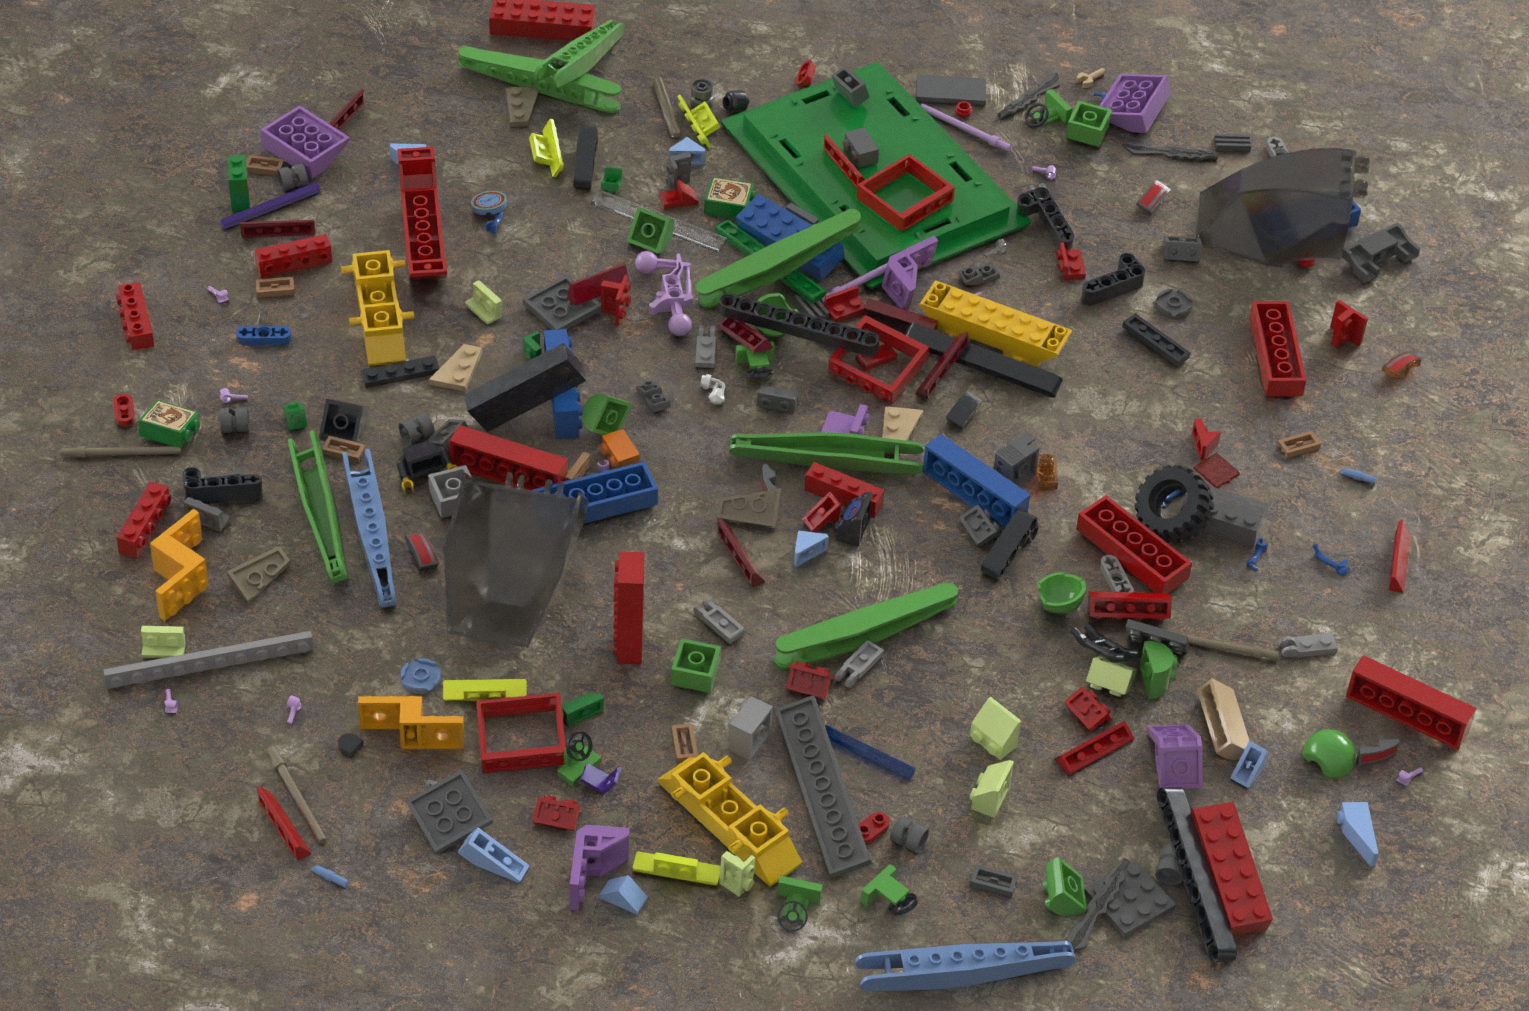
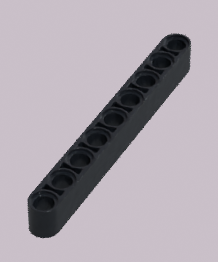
(806, 330)
(989, 361)
(1196, 874)

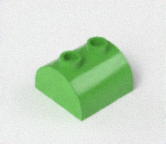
(651, 230)
(604, 413)
(1157, 668)
(1064, 889)

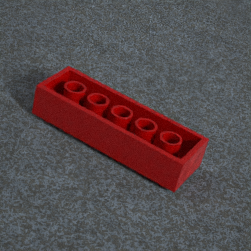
(541, 19)
(1277, 348)
(496, 457)
(1134, 545)
(628, 607)
(1410, 702)
(1232, 868)

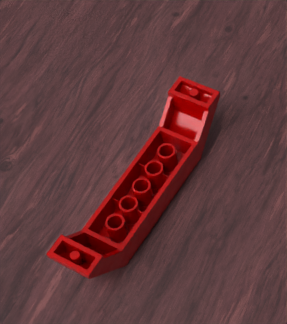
(421, 214)

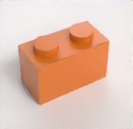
(619, 449)

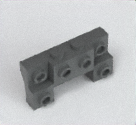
(1377, 248)

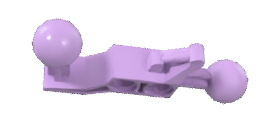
(671, 295)

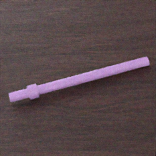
(993, 140)
(866, 277)

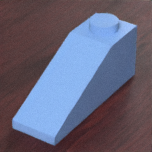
(1358, 829)
(492, 856)

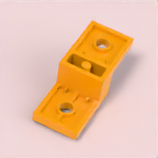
(407, 715)

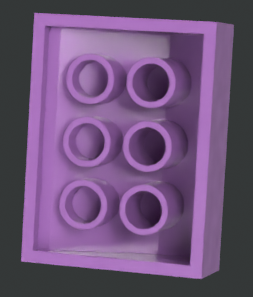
(1136, 100)
(304, 139)

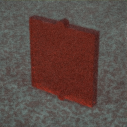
(1216, 470)

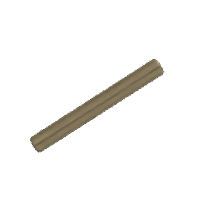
(666, 107)

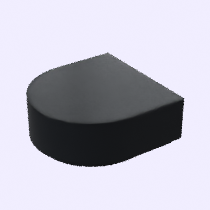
(349, 744)

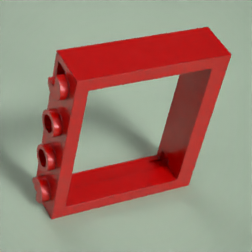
(943, 192)
(892, 338)
(524, 757)

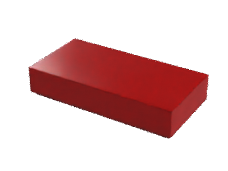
(884, 356)

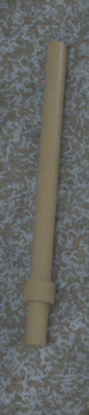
(82, 451)
(1256, 651)
(280, 766)

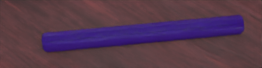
(270, 205)

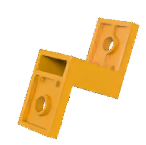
(179, 564)

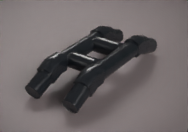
(1114, 653)

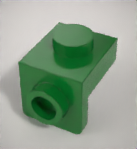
(612, 179)
(531, 345)
(295, 415)

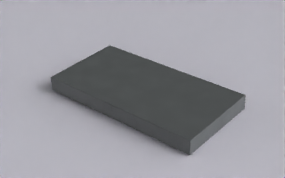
(950, 89)

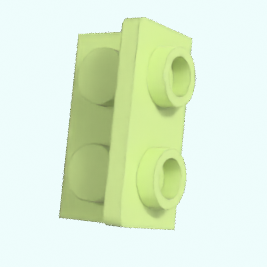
(485, 303)
(162, 641)
(736, 874)

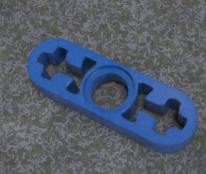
(249, 331)

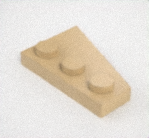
(458, 369)
(900, 422)

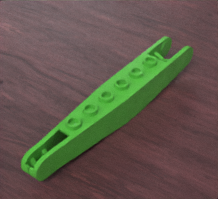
(580, 54)
(520, 72)
(777, 259)
(829, 449)
(320, 507)
(872, 623)

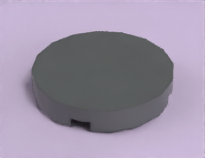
(1174, 303)

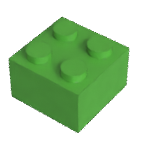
(1088, 123)
(695, 665)

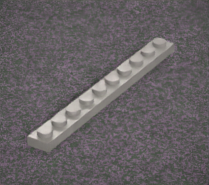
(208, 659)

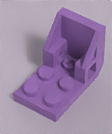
(902, 268)
(1177, 756)
(598, 844)

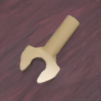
(1088, 79)

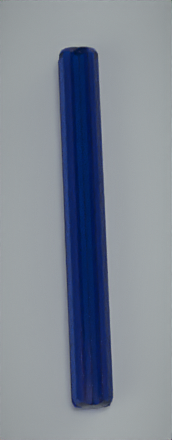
(870, 752)

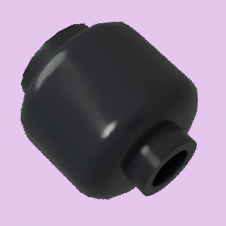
(735, 101)

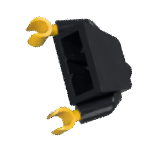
(421, 460)

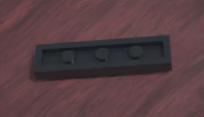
(1156, 339)
(400, 371)

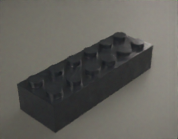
(525, 387)

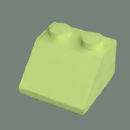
(1111, 676)
(996, 729)
(992, 788)

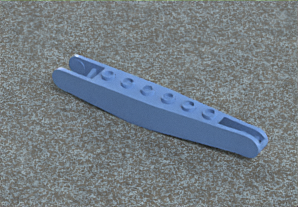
(370, 525)
(961, 964)

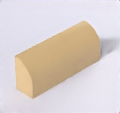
(1223, 719)

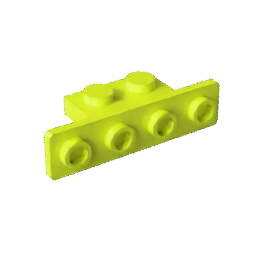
(702, 118)
(546, 148)
(483, 689)
(676, 867)

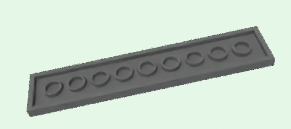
(823, 787)

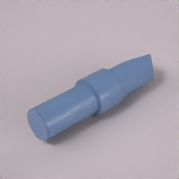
(1358, 475)
(330, 876)

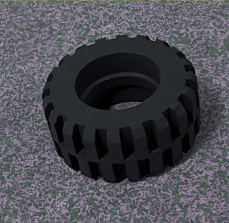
(1190, 519)

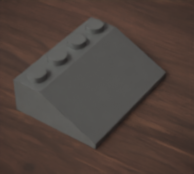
(1235, 517)

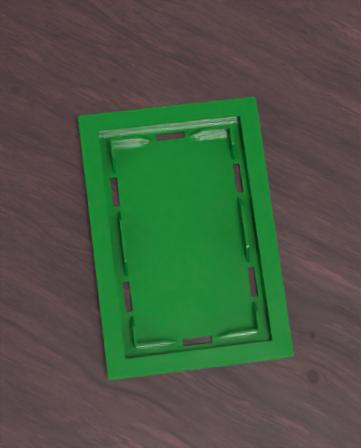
(821, 188)

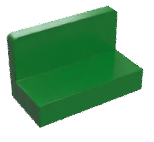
(582, 708)

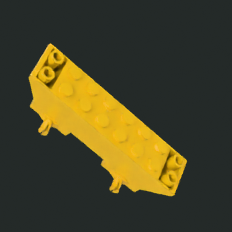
(379, 306)
(994, 324)
(733, 818)

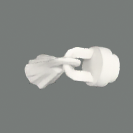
(717, 395)

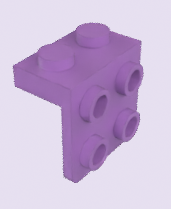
(845, 423)

